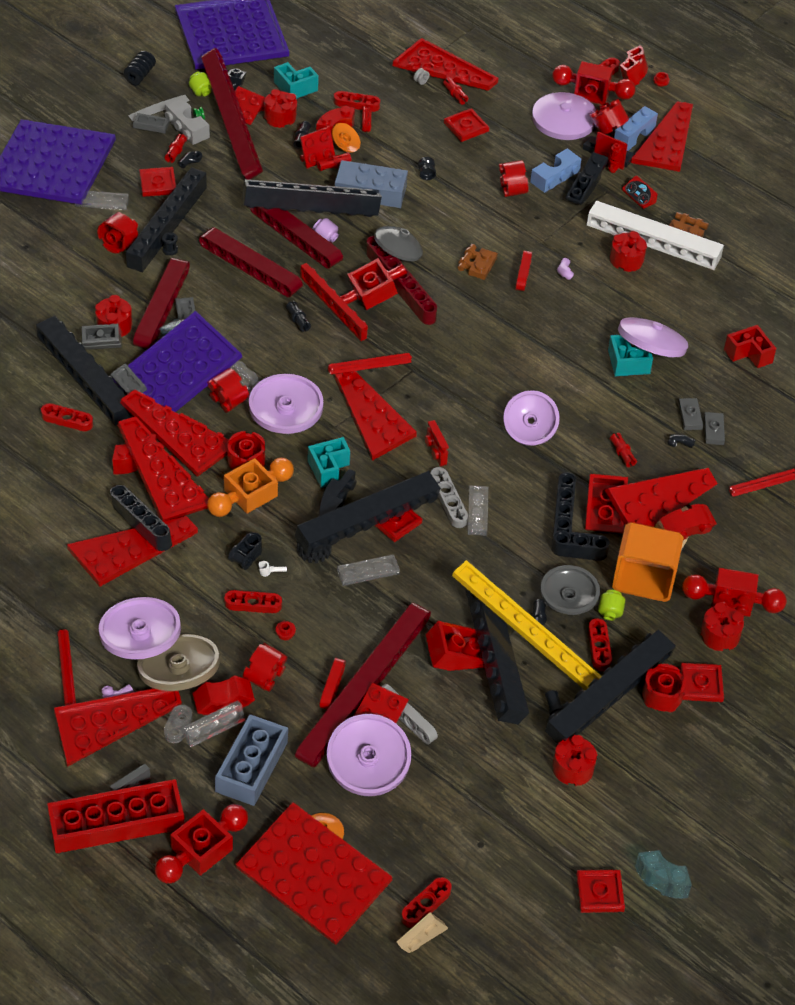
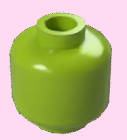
(200, 84)
(611, 605)

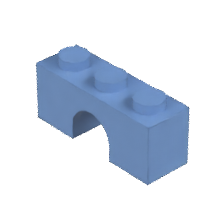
(641, 122)
(548, 177)

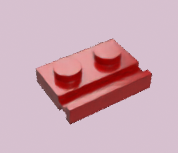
(437, 443)

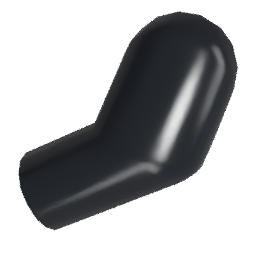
(190, 157)
(680, 438)

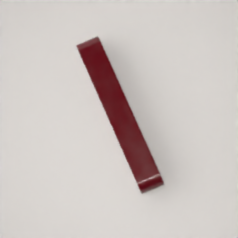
(300, 235)
(250, 262)
(406, 285)
(161, 303)

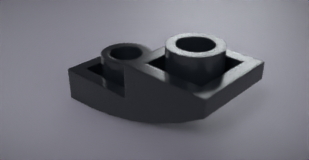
(237, 77)

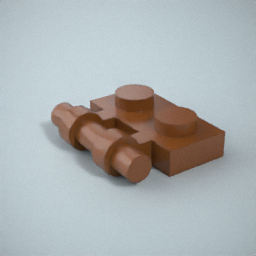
(685, 218)
(482, 261)

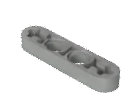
(451, 496)
(416, 722)

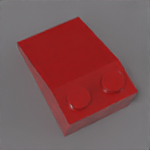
(600, 510)
(453, 647)

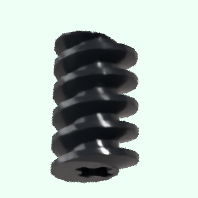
(139, 67)

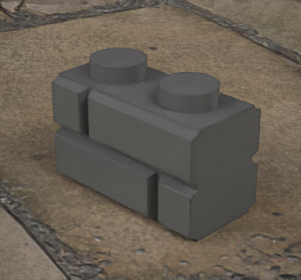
(101, 336)

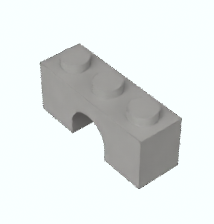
(180, 116)

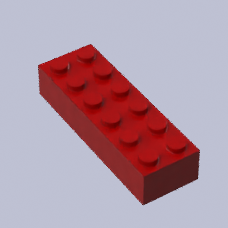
(115, 816)

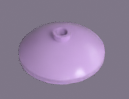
(531, 405)

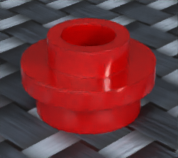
(661, 79)
(285, 634)

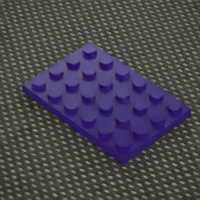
(184, 362)

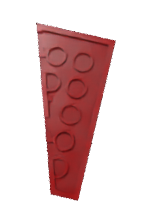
(444, 65)
(667, 142)
(375, 419)
(182, 435)
(165, 479)
(655, 498)
(122, 551)
(100, 722)

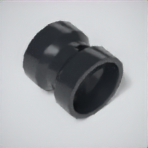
(427, 168)

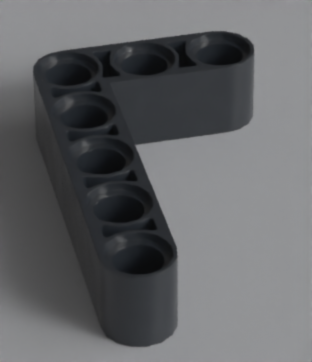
(570, 543)

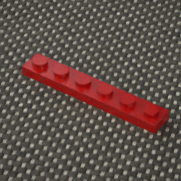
(334, 302)

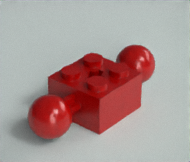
(593, 82)
(735, 590)
(201, 843)

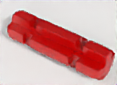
(366, 119)

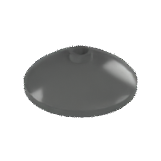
(398, 243)
(570, 590)

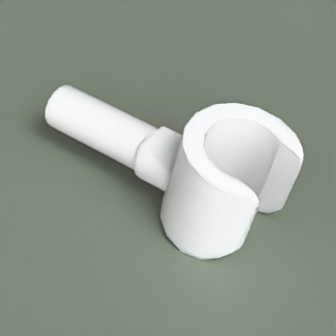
(265, 569)

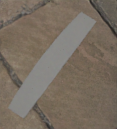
(156, 107)

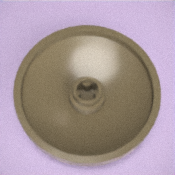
(182, 666)

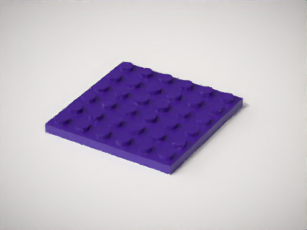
(237, 28)
(53, 161)

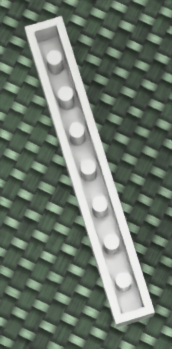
(657, 235)

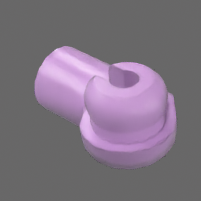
(564, 270)
(108, 691)

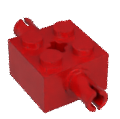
(373, 284)

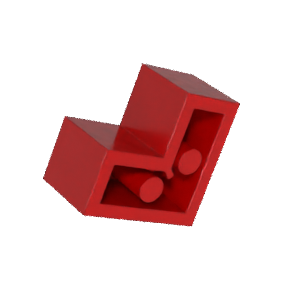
(752, 344)

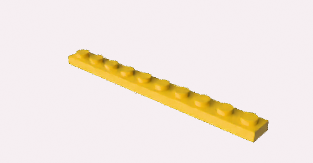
(525, 625)

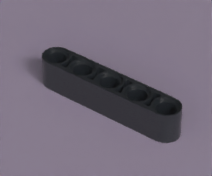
(141, 518)

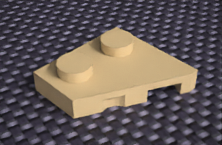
(422, 932)

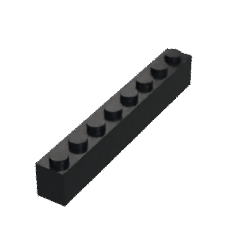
(311, 197)
(166, 219)
(83, 368)
(367, 512)
(498, 662)
(610, 687)

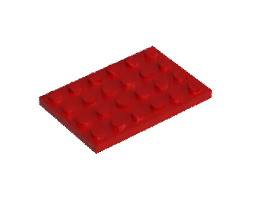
(314, 873)

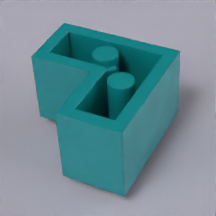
(296, 82)
(628, 359)
(327, 459)

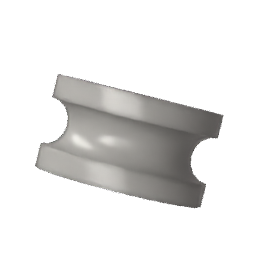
(421, 76)

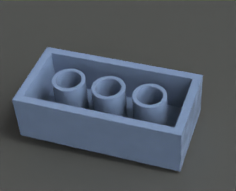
(388, 181)
(251, 760)

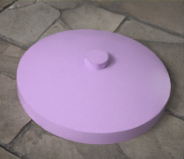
(563, 116)
(653, 337)
(286, 403)
(139, 628)
(368, 755)

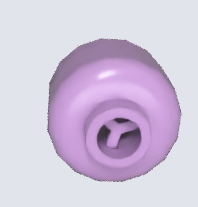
(326, 229)

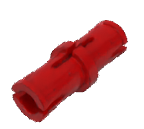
(455, 90)
(175, 148)
(333, 161)
(623, 450)

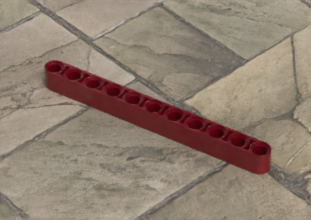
(232, 114)
(372, 671)

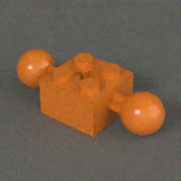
(250, 486)

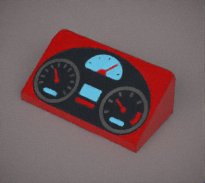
(640, 192)

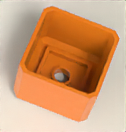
(647, 562)

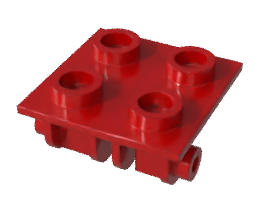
(250, 103)
(316, 146)
(613, 149)
(382, 703)

